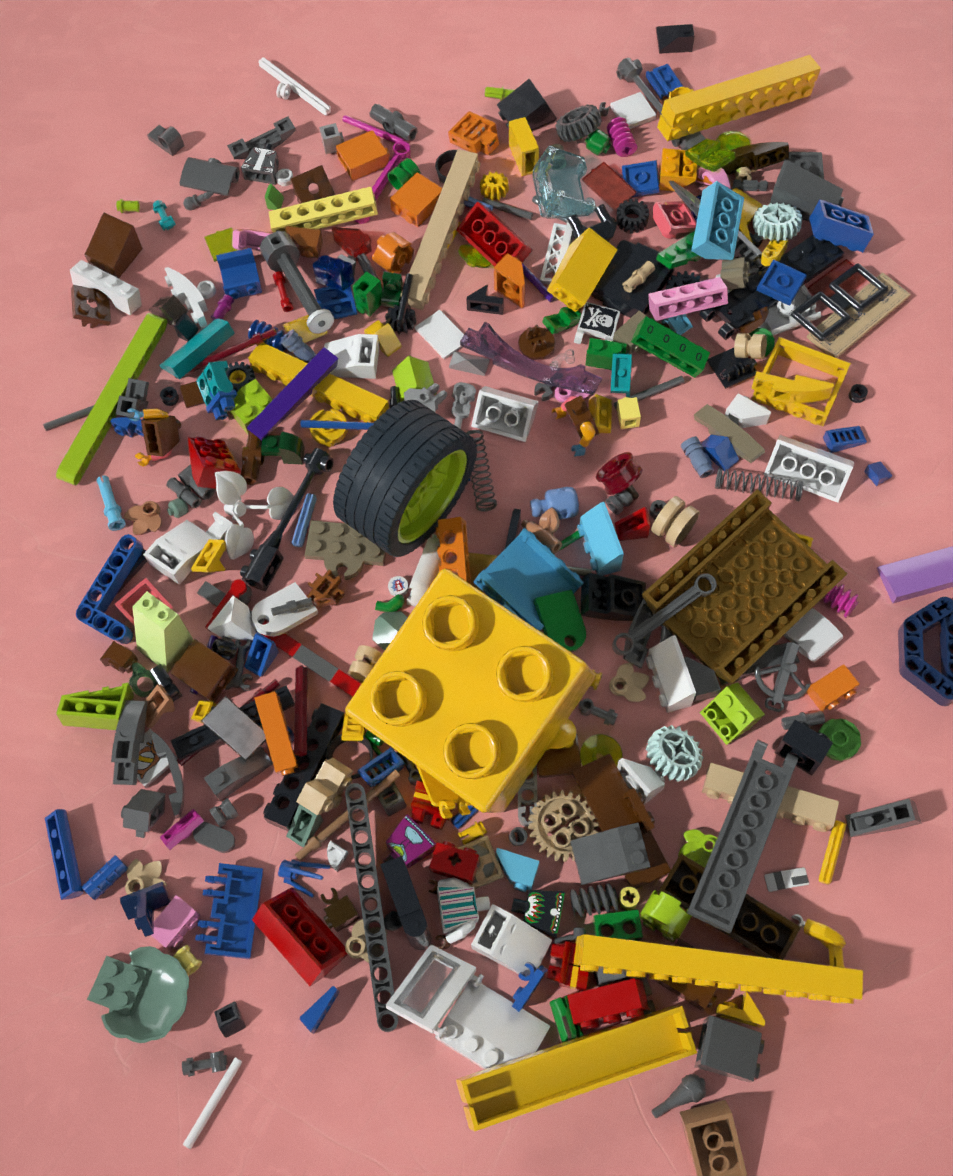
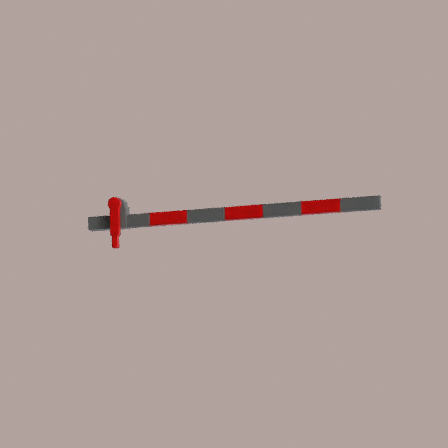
(284, 642)

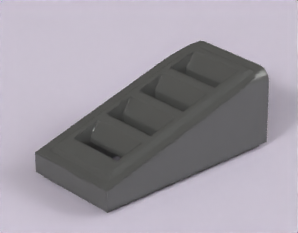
(393, 803)

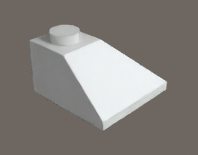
(641, 778)

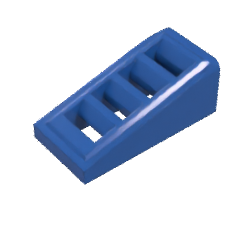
(833, 446)
(390, 755)
(315, 1014)

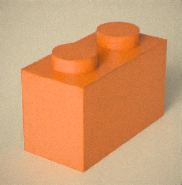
(833, 688)

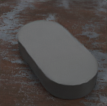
(214, 837)

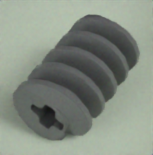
(593, 899)

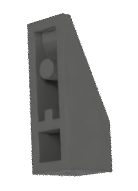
(237, 773)
(883, 818)

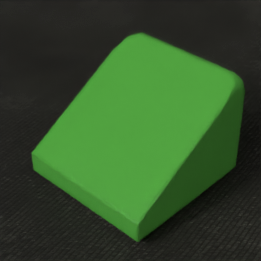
(273, 198)

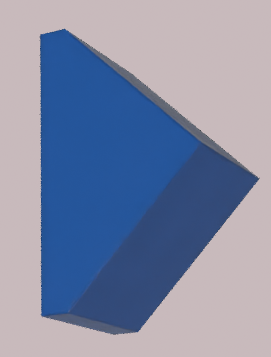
(720, 451)
(261, 654)

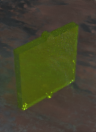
(220, 242)

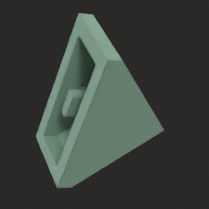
(303, 826)

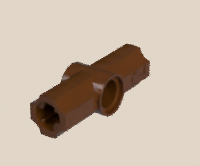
(252, 459)

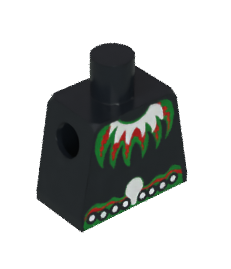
(541, 910)

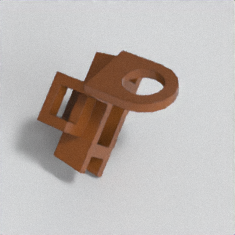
(328, 592)

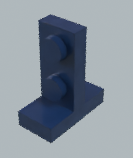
(142, 904)

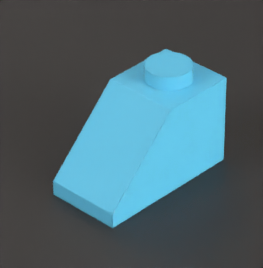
(518, 869)

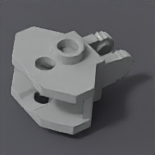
(426, 396)

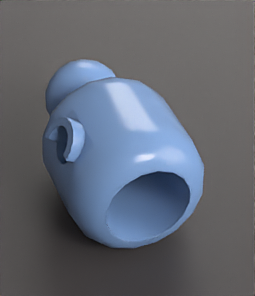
(562, 499)

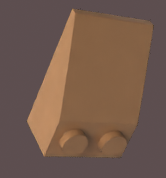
(713, 1140)

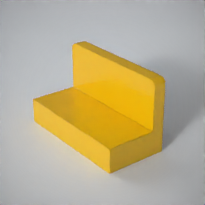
(300, 327)

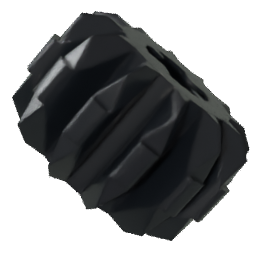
(409, 320)

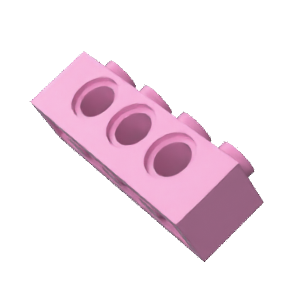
(688, 298)

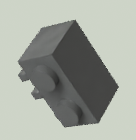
(143, 811)

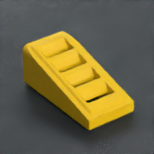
(352, 730)

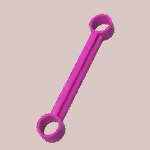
(383, 179)

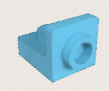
(678, 324)

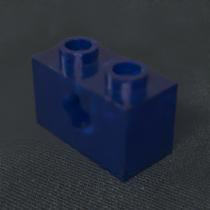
(333, 272)

